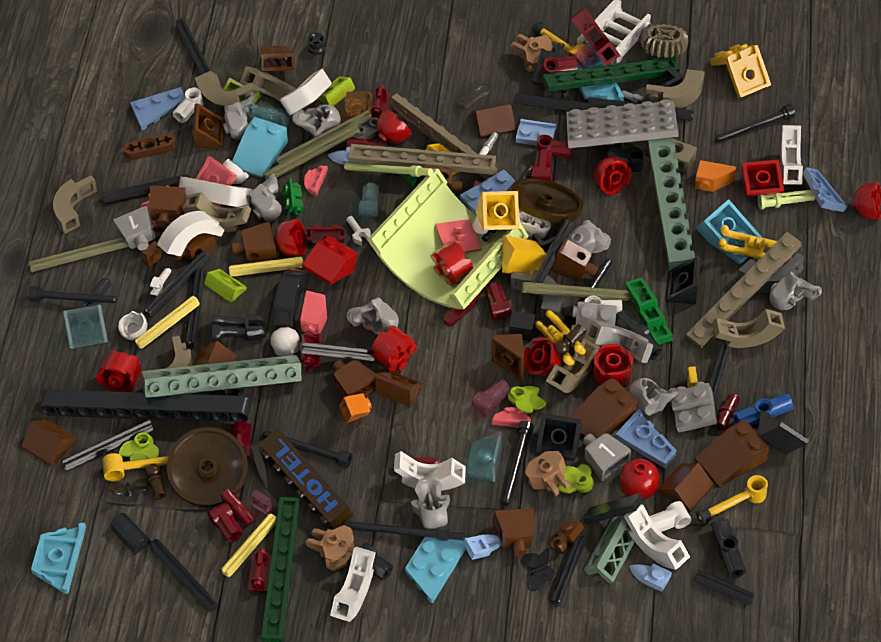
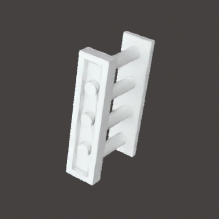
(606, 19)

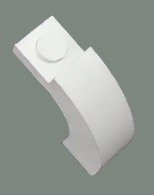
(790, 154)
(185, 228)
(449, 473)
(651, 541)
(350, 598)

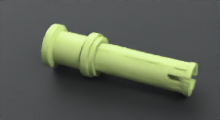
(777, 199)

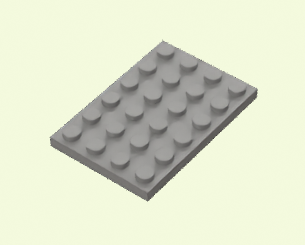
(621, 124)

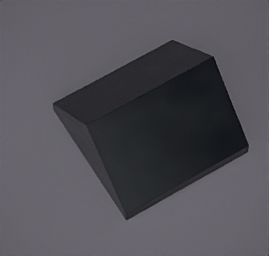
(684, 282)
(559, 434)
(779, 434)

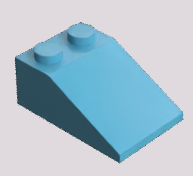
(260, 146)
(727, 215)

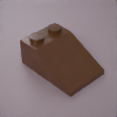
(606, 409)
(733, 454)

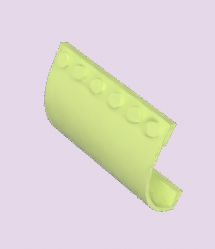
(411, 237)

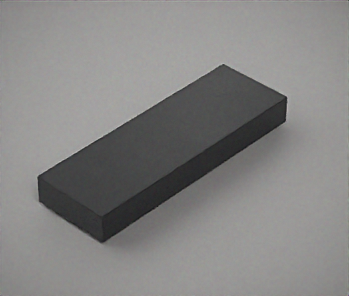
(613, 509)

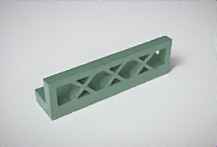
(605, 549)

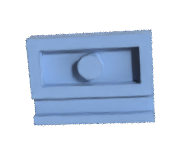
(530, 130)

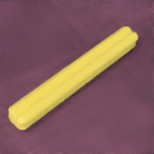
(265, 266)
(167, 322)
(249, 545)

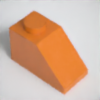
(714, 176)
(355, 407)

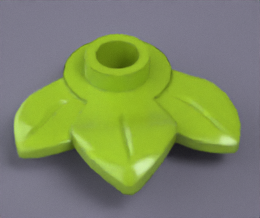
(526, 398)
(139, 451)
(578, 479)

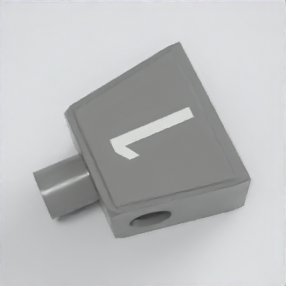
(136, 228)
(605, 455)

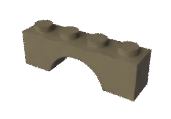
(267, 83)

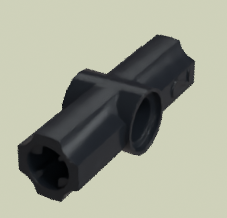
(625, 321)
(731, 556)

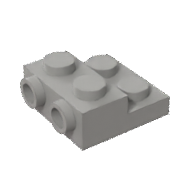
(592, 311)
(694, 407)

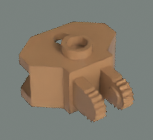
(531, 50)
(548, 473)
(335, 546)

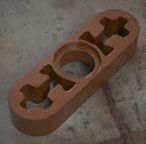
(137, 153)

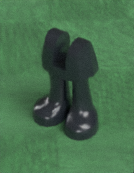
(251, 327)

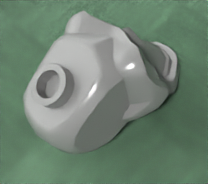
(237, 118)
(317, 119)
(265, 201)
(590, 237)
(791, 290)
(374, 316)
(650, 396)
(431, 504)

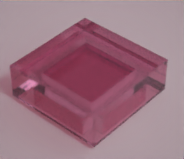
(585, 57)
(262, 502)

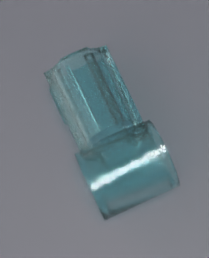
(369, 204)

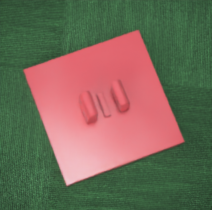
(461, 233)

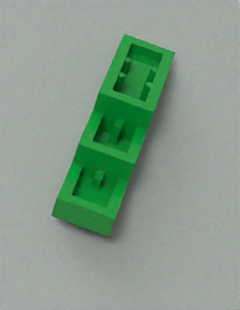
(648, 310)

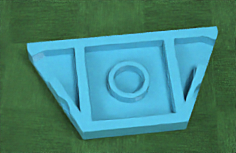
(604, 91)
(58, 556)
(434, 564)

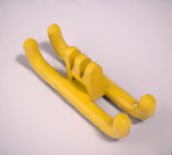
(752, 246)
(555, 335)

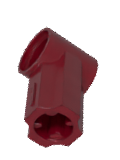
(558, 65)
(558, 148)
(542, 165)
(498, 305)
(224, 519)

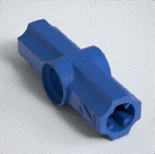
(774, 407)

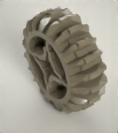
(664, 40)

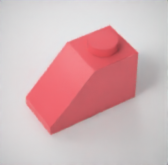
(313, 313)

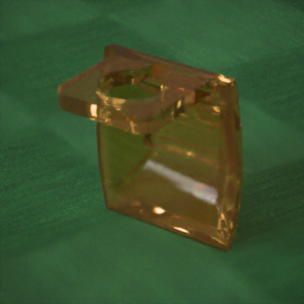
(358, 102)

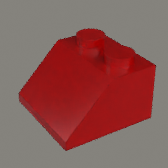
(761, 177)
(330, 260)

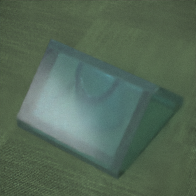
(270, 114)
(85, 326)
(484, 458)

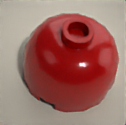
(391, 128)
(612, 175)
(868, 200)
(290, 238)
(541, 357)
(639, 477)

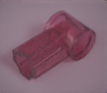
(488, 400)

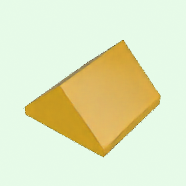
(498, 210)
(521, 255)

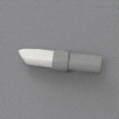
(487, 146)

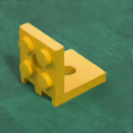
(739, 60)

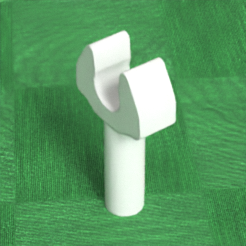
(358, 231)
(157, 282)

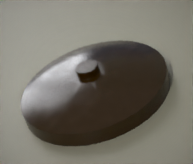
(547, 200)
(206, 465)

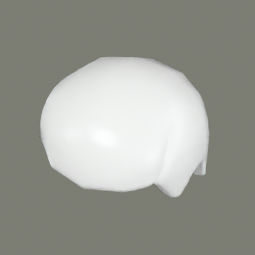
(241, 176)
(132, 325)
(285, 341)

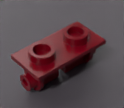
(380, 101)
(318, 233)
(309, 360)
(242, 433)
(259, 571)

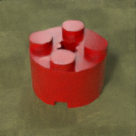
(451, 263)
(393, 348)
(613, 362)
(119, 372)

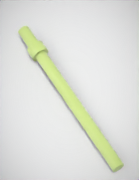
(415, 171)

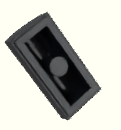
(129, 533)

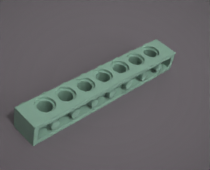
(662, 161)
(221, 376)

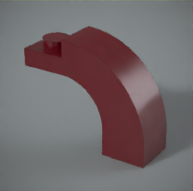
(595, 36)

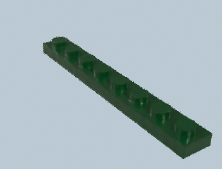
(608, 74)
(280, 570)

